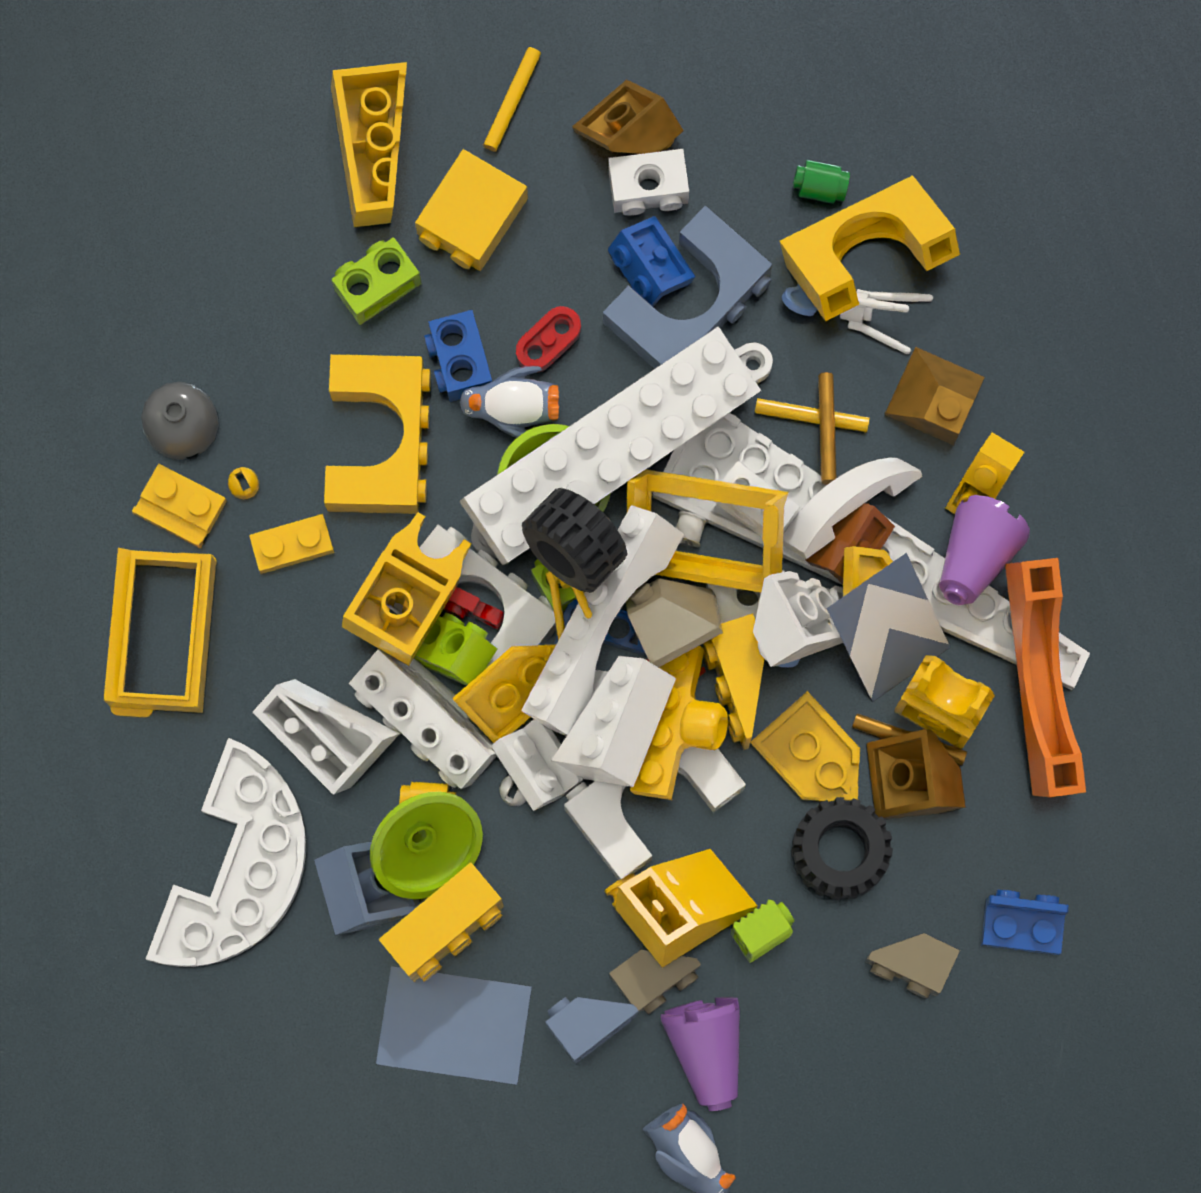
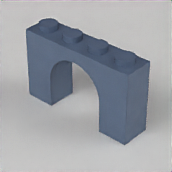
(738, 274)

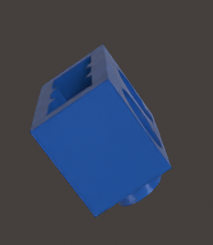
(466, 354)

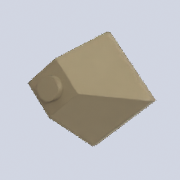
(672, 618)

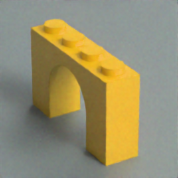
(896, 213)
(395, 483)

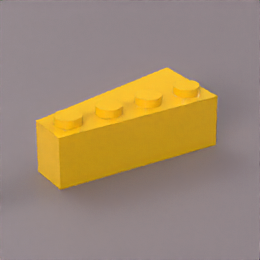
(369, 129)

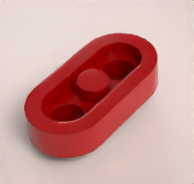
(547, 340)

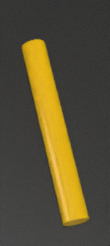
(512, 99)
(809, 414)

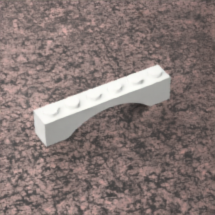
(570, 671)

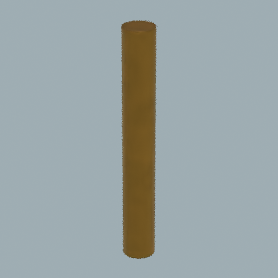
(827, 427)
(886, 730)

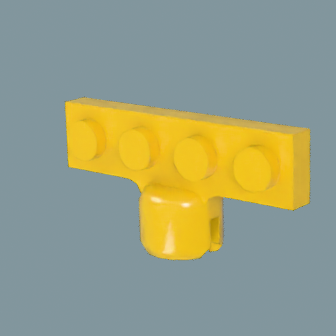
(681, 726)

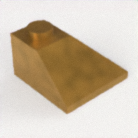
(630, 121)
(934, 396)
(913, 776)

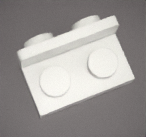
(528, 761)

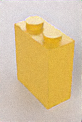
(471, 211)

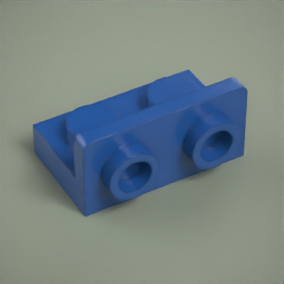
(650, 260)
(1024, 923)

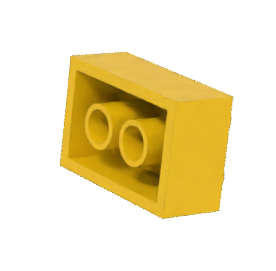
(443, 923)

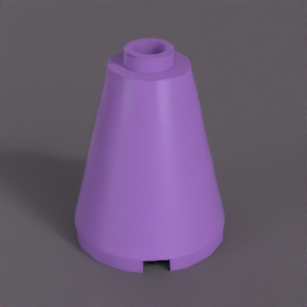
(979, 547)
(707, 1048)

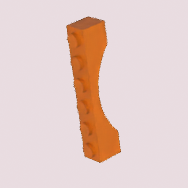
(1035, 617)

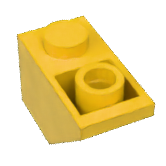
(987, 471)

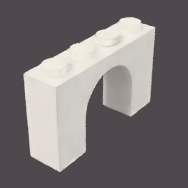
(525, 620)
(600, 817)

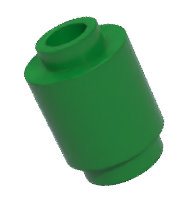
(821, 181)

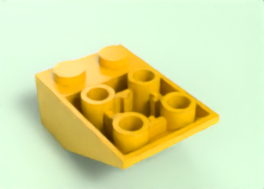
(739, 674)
(682, 904)

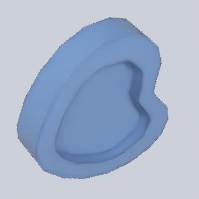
(798, 301)

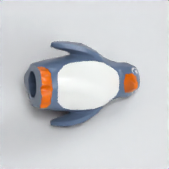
(513, 401)
(688, 1151)

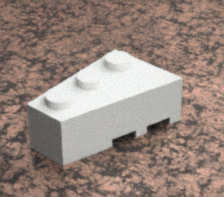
(617, 723)
(324, 733)

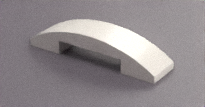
(814, 523)

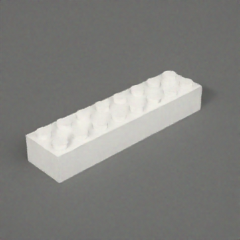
(615, 439)

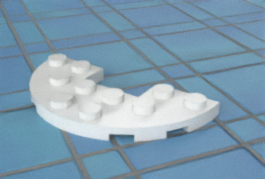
(257, 872)

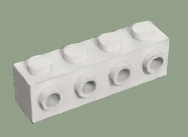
(424, 718)

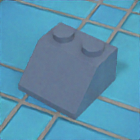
(354, 893)
(587, 1023)

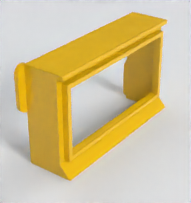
(712, 569)
(142, 704)

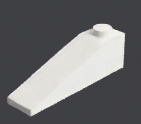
(794, 618)

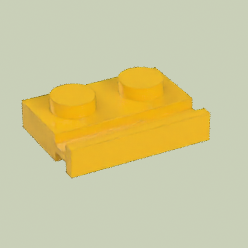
(179, 505)

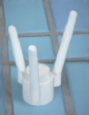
(877, 300)

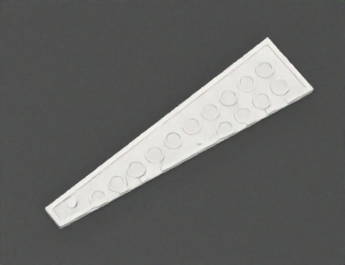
(728, 440)

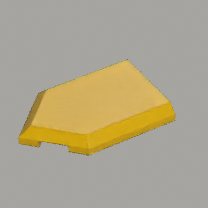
(502, 689)
(811, 752)

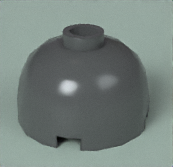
(179, 420)

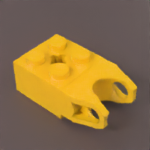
(405, 578)
(944, 702)

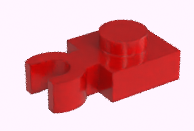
(464, 603)

